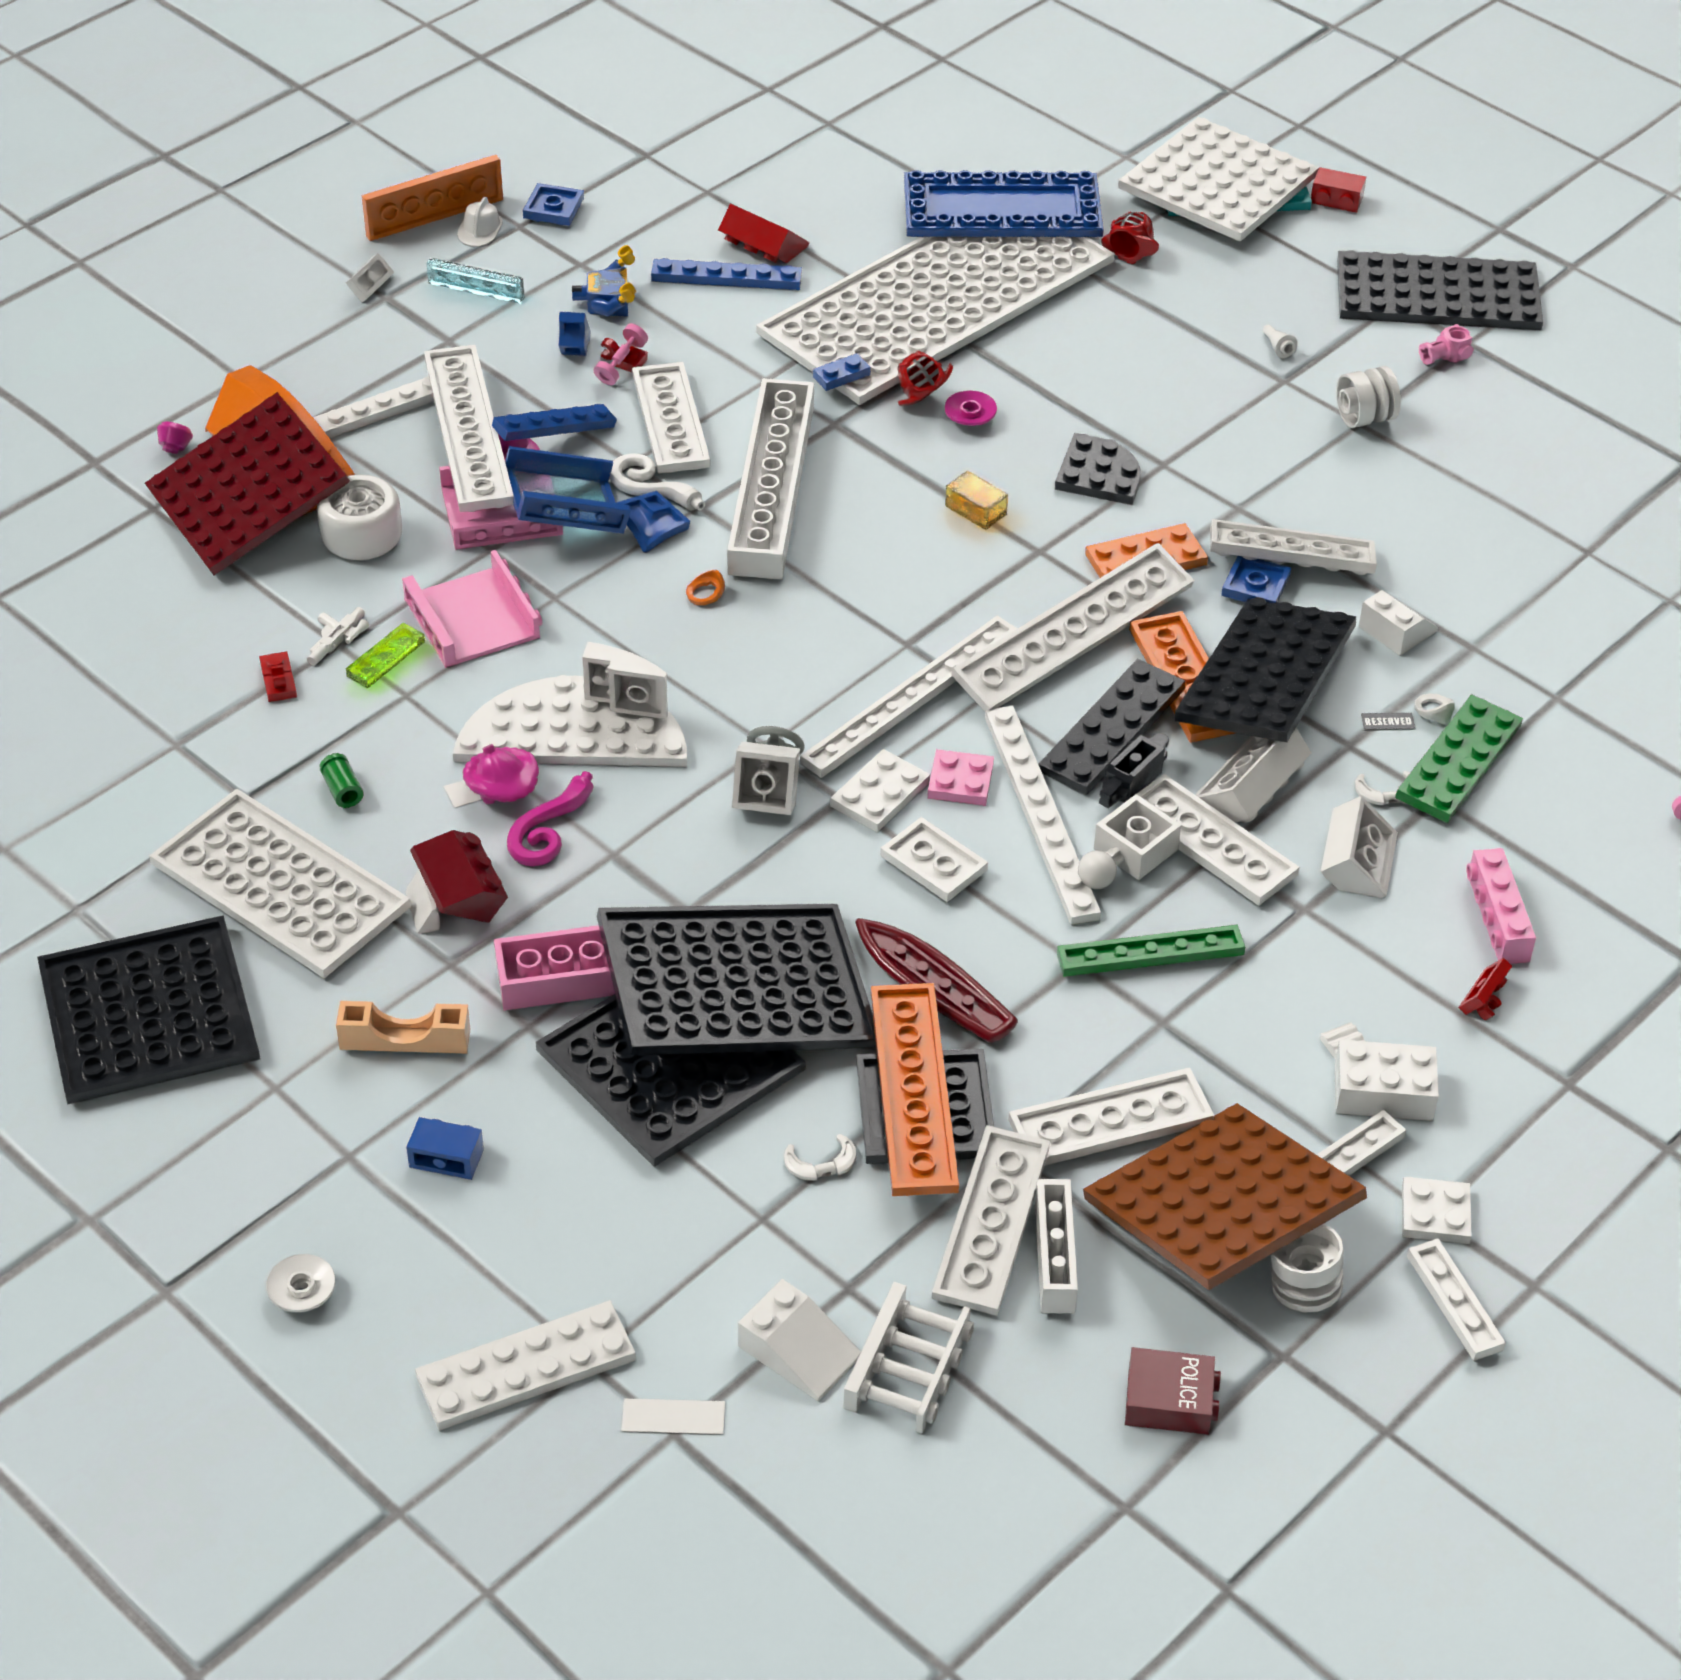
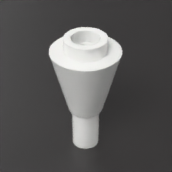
(1283, 343)

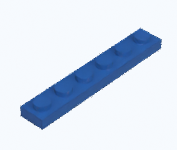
(726, 274)

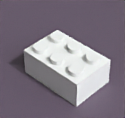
(1386, 1078)

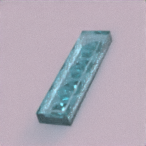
(475, 280)

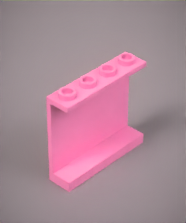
(488, 525)
(474, 613)

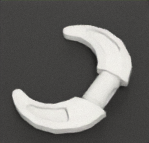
(1374, 796)
(839, 1165)

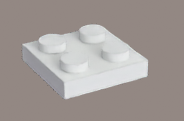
(1436, 1210)

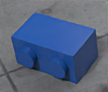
(445, 1148)

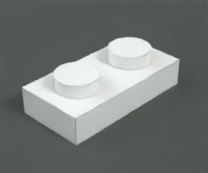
(369, 277)

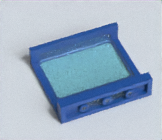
(564, 490)

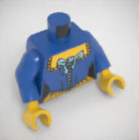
(608, 288)

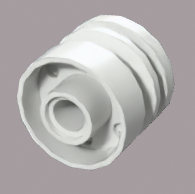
(1368, 396)

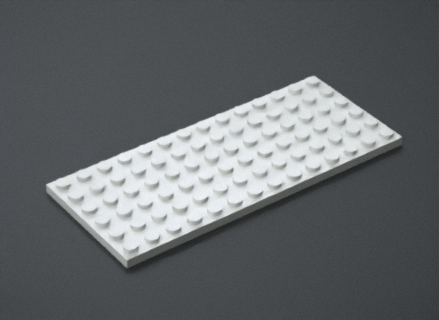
(928, 300)

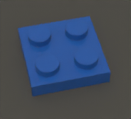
(553, 204)
(1255, 579)

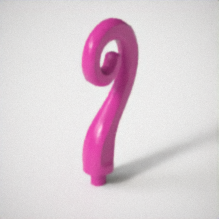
(570, 800)

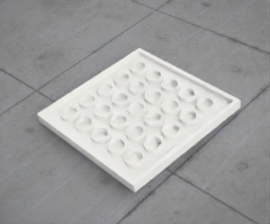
(1218, 178)

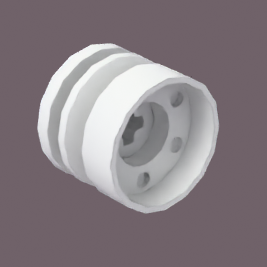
(1309, 1271)

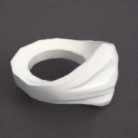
(1439, 714)

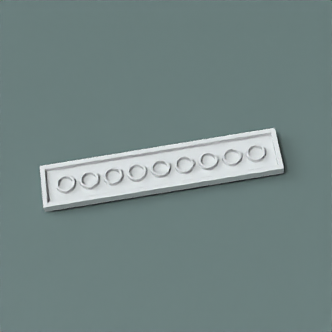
(466, 429)
(1072, 628)

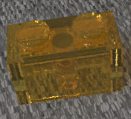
(976, 500)

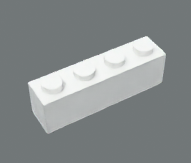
(1056, 1246)

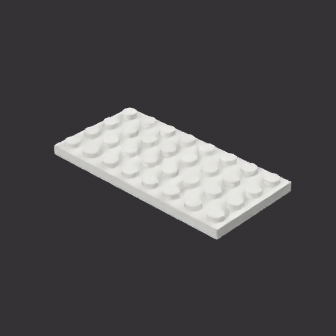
(280, 882)

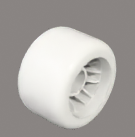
(361, 519)

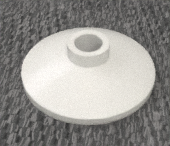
(297, 1273)

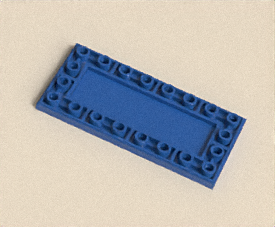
(1002, 204)

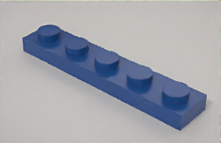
(553, 422)

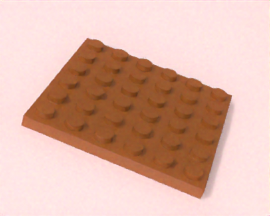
(1224, 1195)

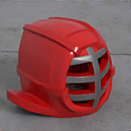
(1131, 237)
(920, 377)

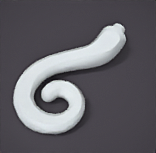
(675, 491)

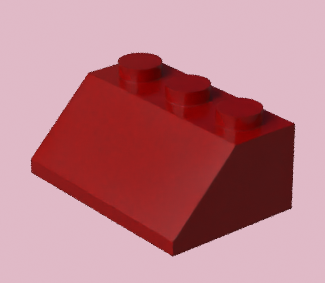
(761, 235)

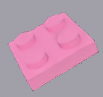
(960, 777)

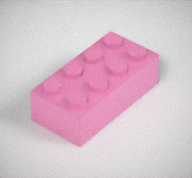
(552, 968)

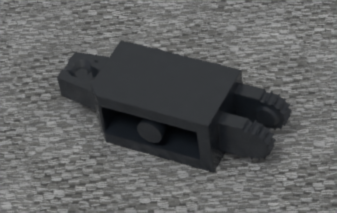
(1134, 769)

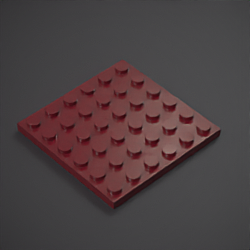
(246, 483)

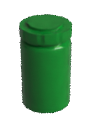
(341, 780)

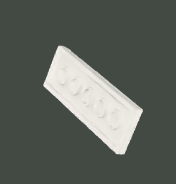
(671, 417)
(1292, 546)
(1221, 843)
(1115, 1115)
(991, 1220)
(524, 1365)

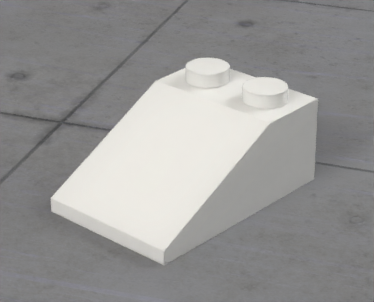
(797, 1340)

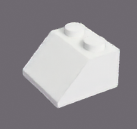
(1394, 623)

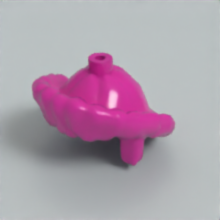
(501, 774)

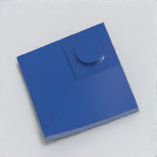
(654, 519)

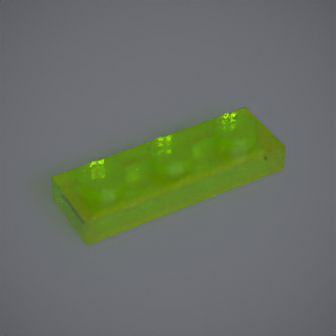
(385, 655)

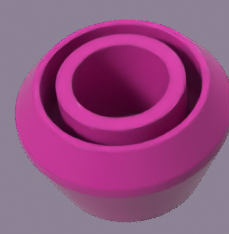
(173, 436)

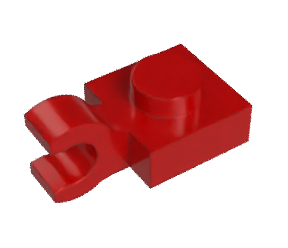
(634, 358)

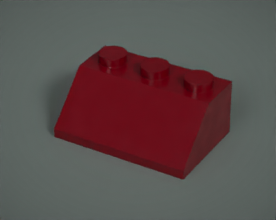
(460, 875)

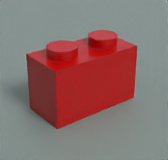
(1338, 189)

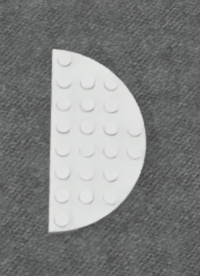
(565, 728)

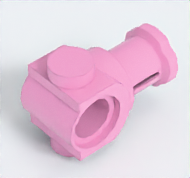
(1451, 345)

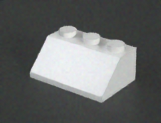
(1359, 849)

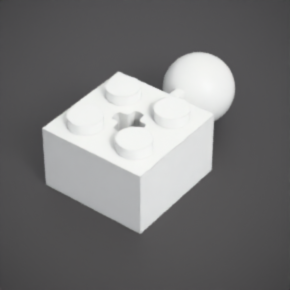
(1130, 837)

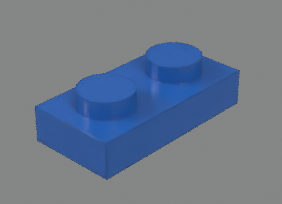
(841, 371)

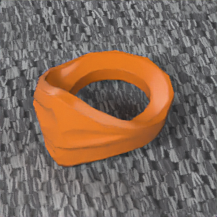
(710, 577)

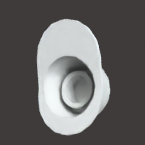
(479, 224)

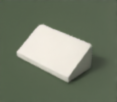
(422, 905)

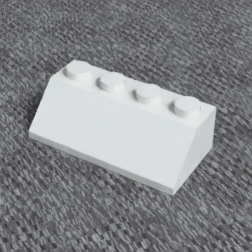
(1254, 776)

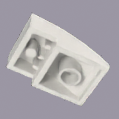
(624, 681)

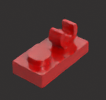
(278, 676)
(1480, 996)

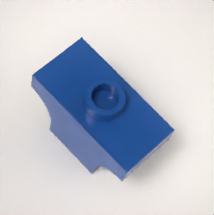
(573, 333)

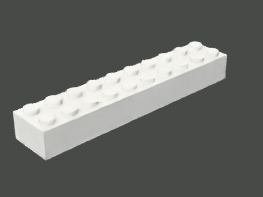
(771, 479)

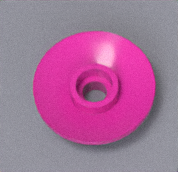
(970, 408)

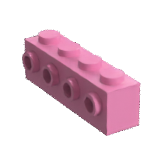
(1501, 905)

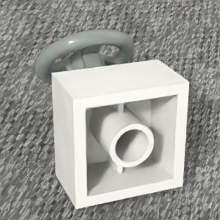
(767, 771)

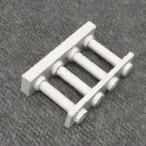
(885, 1334)

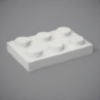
(880, 790)
(934, 859)

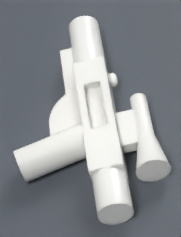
(336, 632)

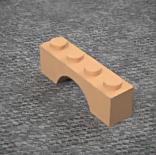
(367, 1028)

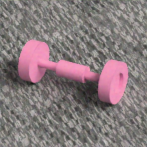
(635, 336)

